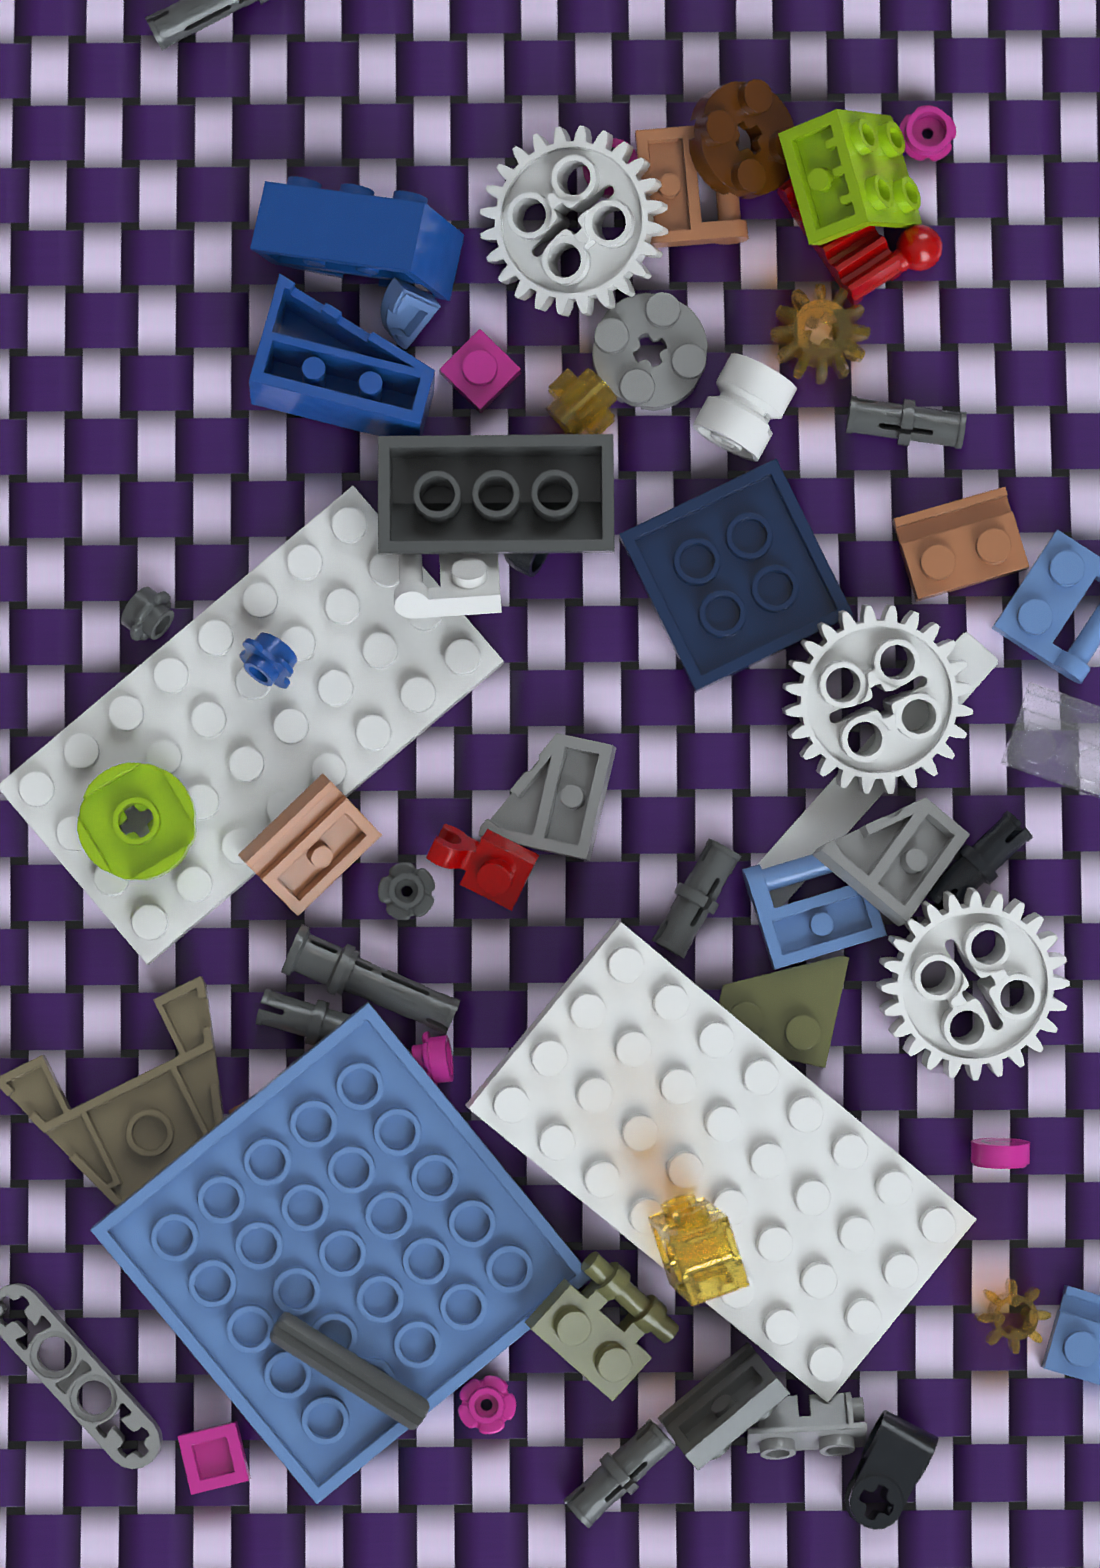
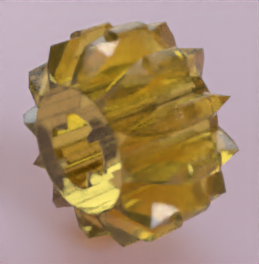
(812, 315)

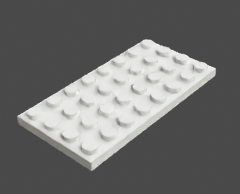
(247, 748)
(659, 1093)

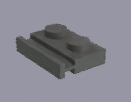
(723, 1406)

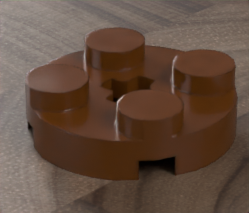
(714, 148)

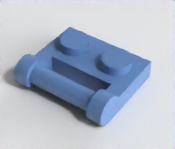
(1046, 603)
(811, 924)

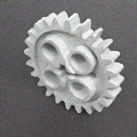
(543, 180)
(895, 748)
(1016, 956)

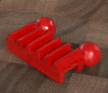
(863, 259)

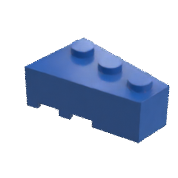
(357, 234)
(336, 372)

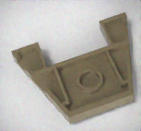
(144, 1122)

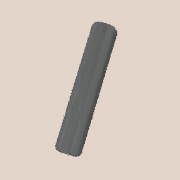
(349, 1370)

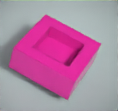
(480, 371)
(214, 1457)

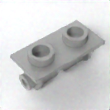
(827, 1428)

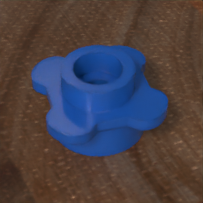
(268, 660)

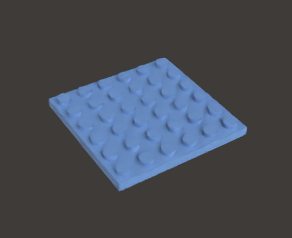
(358, 1212)

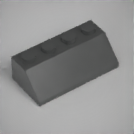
(496, 494)

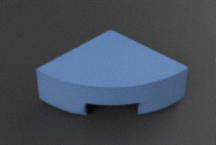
(406, 311)

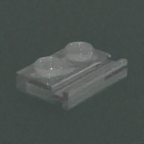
(1057, 740)

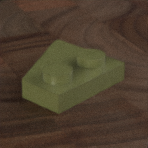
(791, 1008)

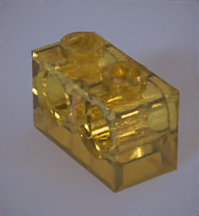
(697, 1249)

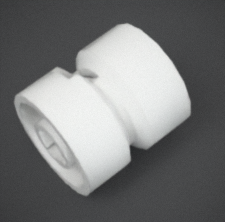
(747, 402)

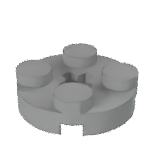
(660, 319)

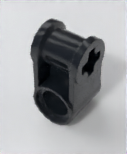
(896, 1460)

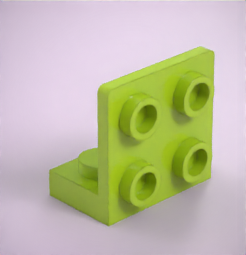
(849, 174)

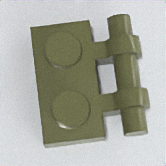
(589, 1338)

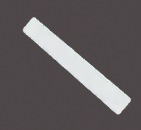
(841, 808)

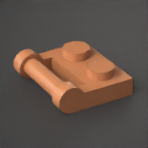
(672, 165)

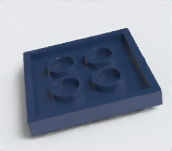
(735, 575)

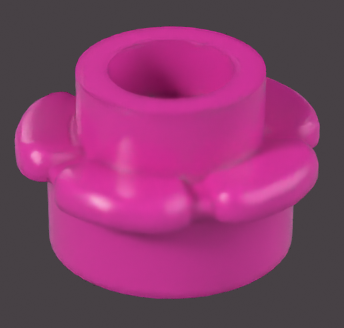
(935, 120)
(435, 1057)
(502, 1401)

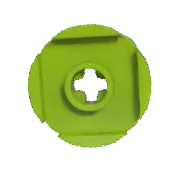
(104, 813)

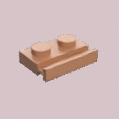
(960, 544)
(310, 844)

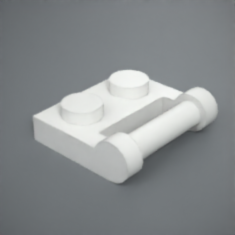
(467, 586)

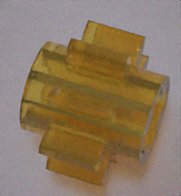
(581, 403)
(1028, 1313)

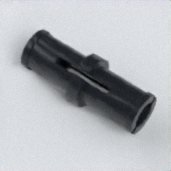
(981, 860)

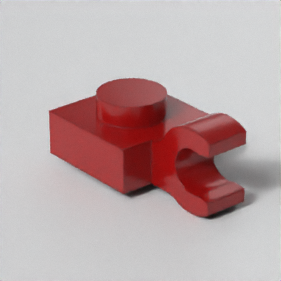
(492, 866)

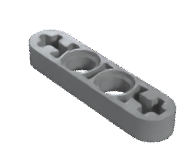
(82, 1368)

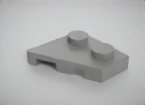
(559, 799)
(896, 857)

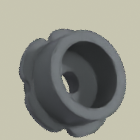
(148, 614)
(406, 875)

